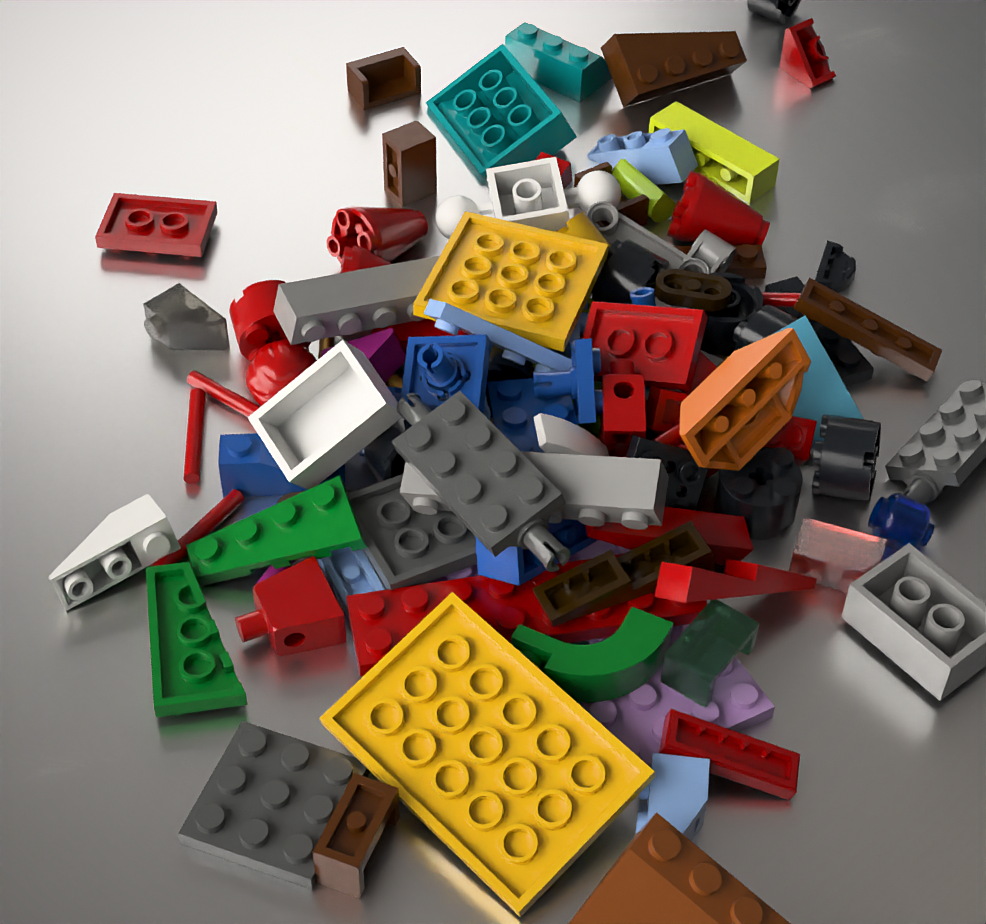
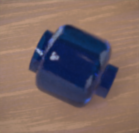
(901, 521)

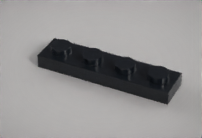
(845, 356)

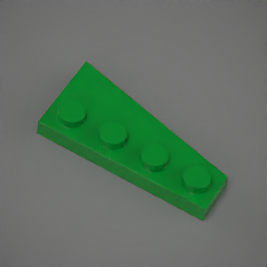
(290, 530)
(185, 646)

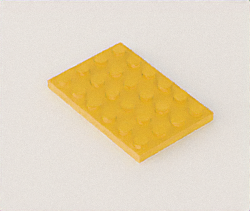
(488, 752)

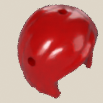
(275, 368)

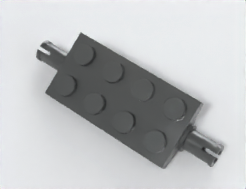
(945, 446)
(481, 477)

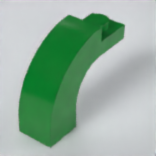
(603, 668)

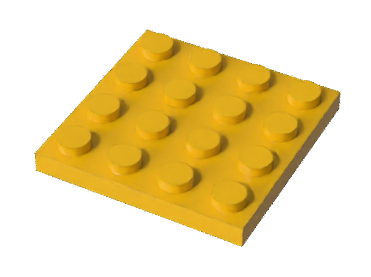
(515, 277)

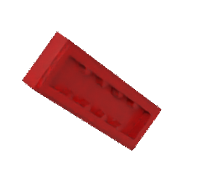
(732, 754)

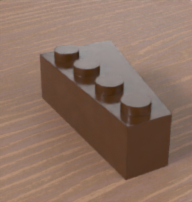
(667, 62)

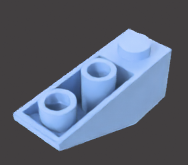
(659, 156)
(677, 793)

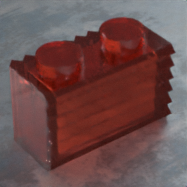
(834, 553)

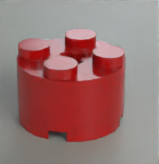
(254, 318)

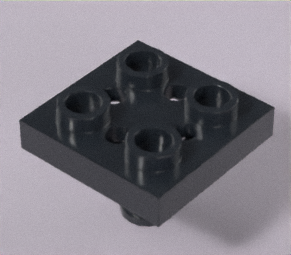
(682, 472)

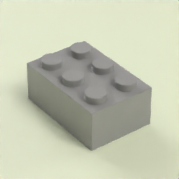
(920, 620)

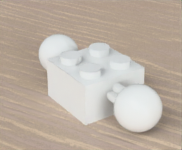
(531, 196)

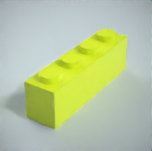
(721, 153)

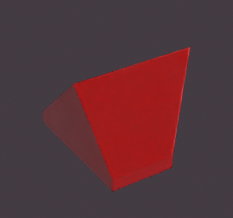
(805, 55)

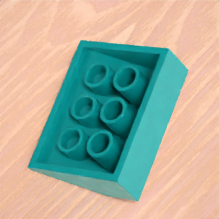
(500, 114)

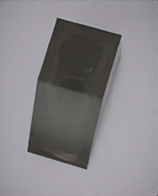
(185, 321)

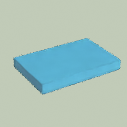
(821, 386)

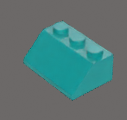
(557, 62)

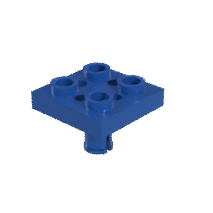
(439, 362)
(576, 382)

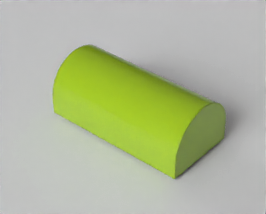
(634, 184)

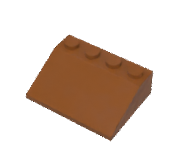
(671, 882)

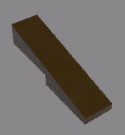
(613, 580)

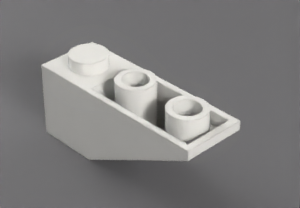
(114, 551)

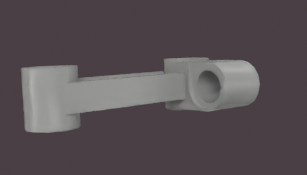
(706, 255)

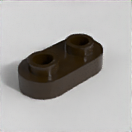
(693, 290)

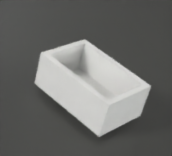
(325, 415)

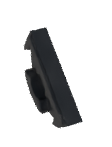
(836, 268)

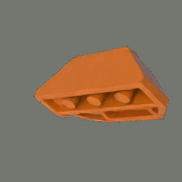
(744, 401)

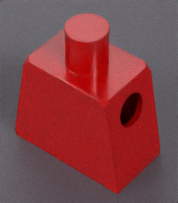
(622, 407)
(295, 611)

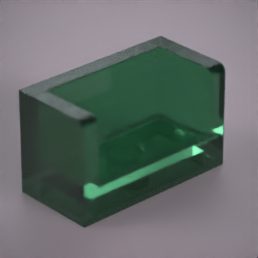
(707, 650)

